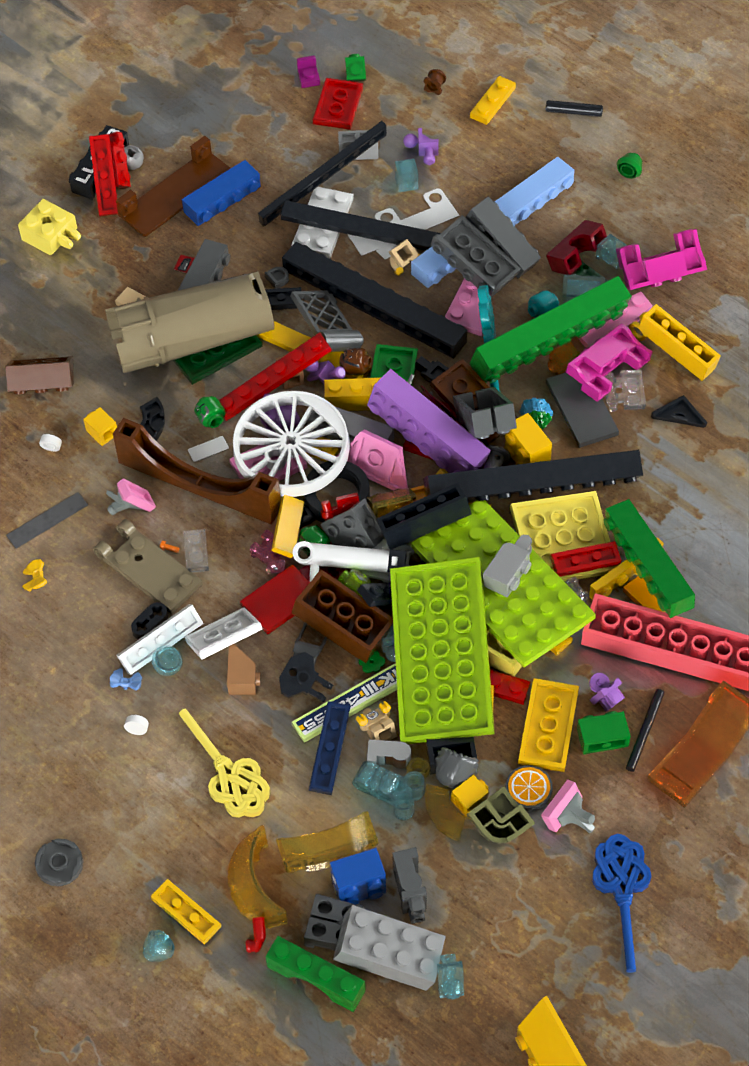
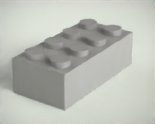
(389, 948)

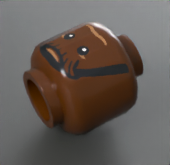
(355, 361)

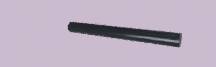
(645, 729)

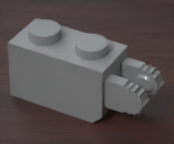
(508, 566)

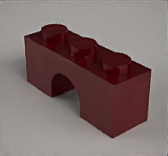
(565, 256)

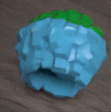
(538, 410)

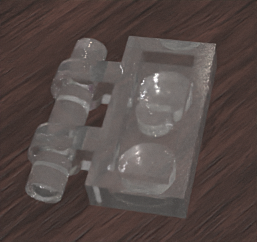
(632, 390)

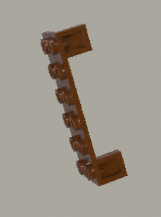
(166, 198)

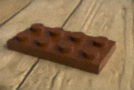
(457, 381)

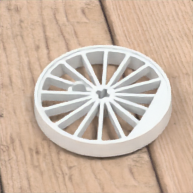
(292, 443)

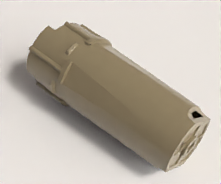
(189, 321)

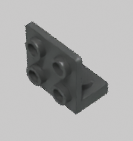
(354, 527)

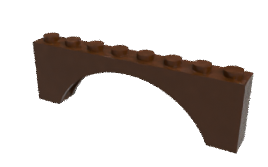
(253, 496)

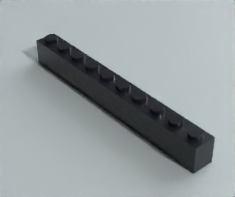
(375, 300)
(541, 476)

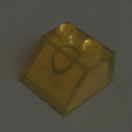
(387, 502)

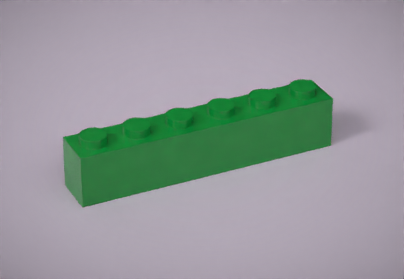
(649, 558)

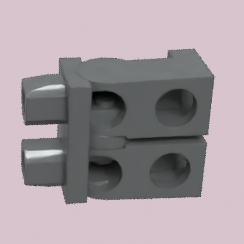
(409, 884)
(325, 922)

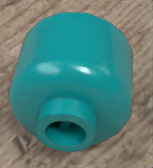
(542, 303)

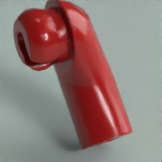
(259, 932)

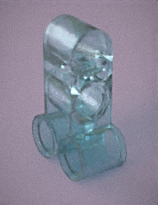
(391, 787)

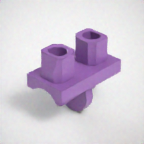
(607, 694)

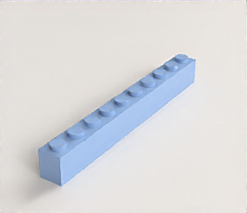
(516, 204)

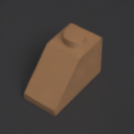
(242, 673)

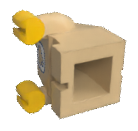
(401, 255)
(378, 723)

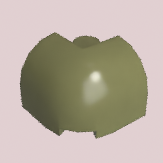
(500, 817)

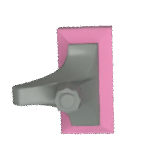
(131, 497)
(567, 808)

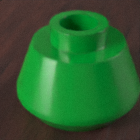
(630, 165)

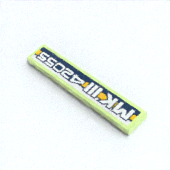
(357, 697)

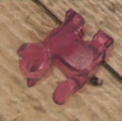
(266, 556)

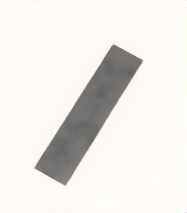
(47, 520)

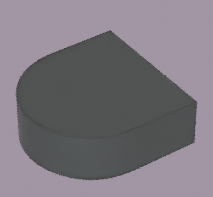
(277, 277)

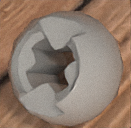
(134, 157)

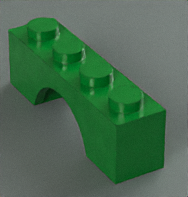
(297, 962)

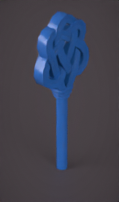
(612, 884)

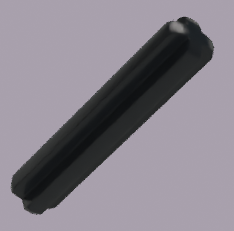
(574, 108)

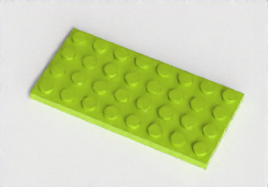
(535, 614)
(441, 651)

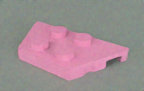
(379, 460)

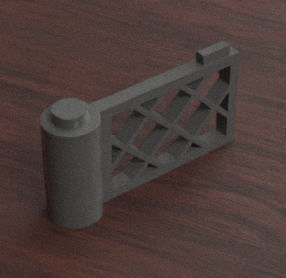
(337, 338)

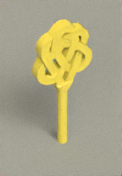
(238, 779)

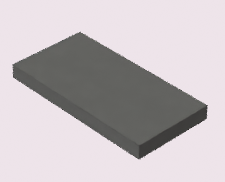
(585, 417)

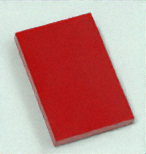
(338, 103)
(275, 599)

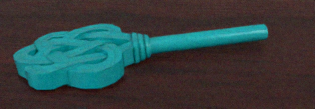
(487, 319)

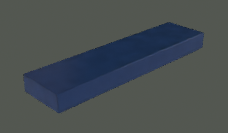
(329, 748)

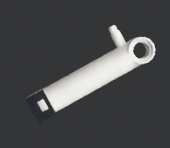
(349, 557)

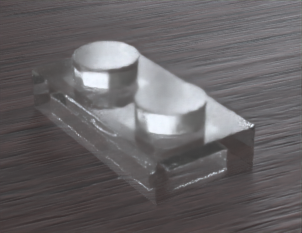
(196, 550)

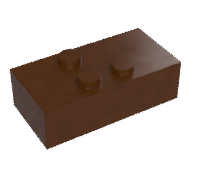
(342, 616)

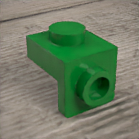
(355, 68)

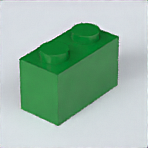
(603, 732)

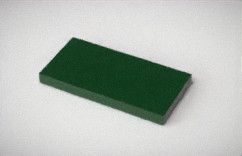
(207, 362)

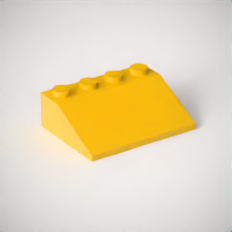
(546, 1038)

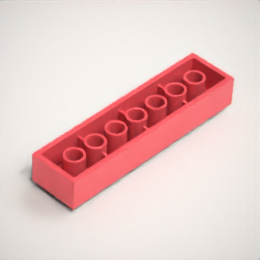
(668, 642)

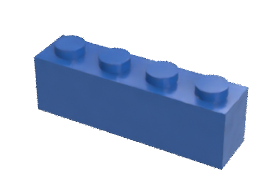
(221, 193)

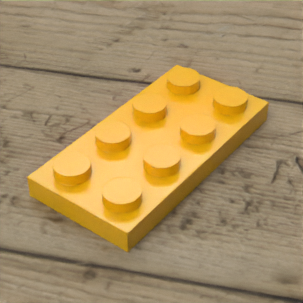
(548, 725)

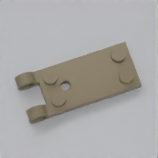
(155, 574)

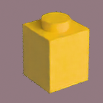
(100, 426)
(469, 794)

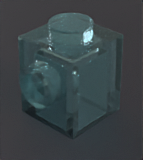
(406, 175)

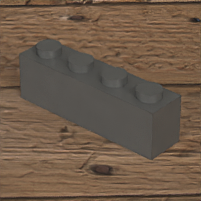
(500, 230)
(207, 264)

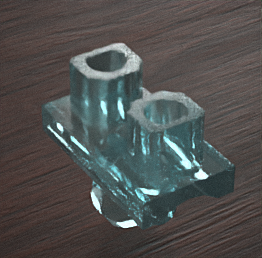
(450, 977)

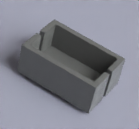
(493, 414)

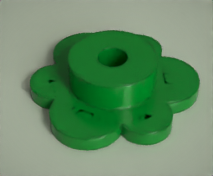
(377, 662)

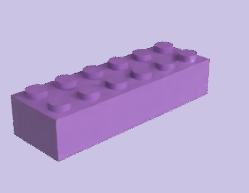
(426, 425)

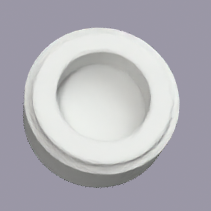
(50, 442)
(136, 724)

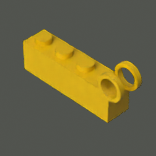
(676, 341)

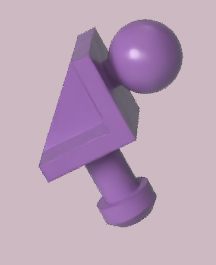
(426, 146)
(325, 371)

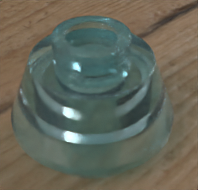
(167, 660)
(158, 946)

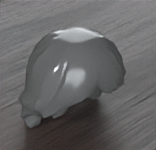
(454, 768)

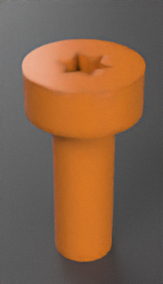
(163, 545)

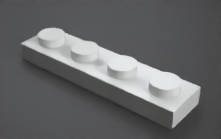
(165, 634)

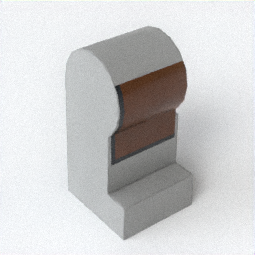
(388, 753)

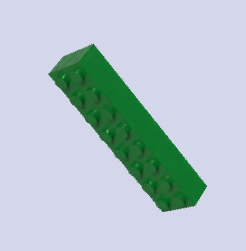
(550, 330)

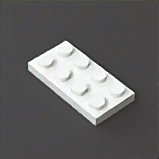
(320, 239)

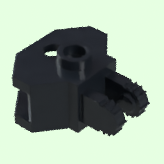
(303, 680)

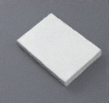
(223, 633)

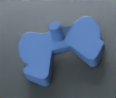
(117, 679)

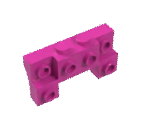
(664, 266)
(604, 357)

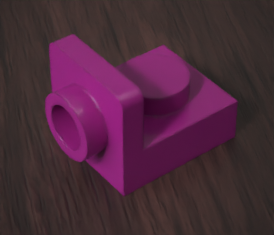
(308, 72)

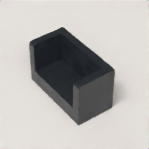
(460, 745)

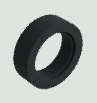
(351, 473)

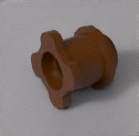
(434, 81)

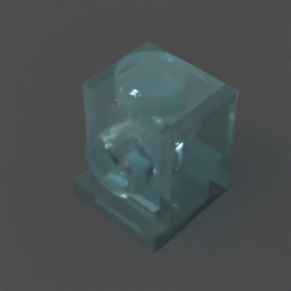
(607, 250)

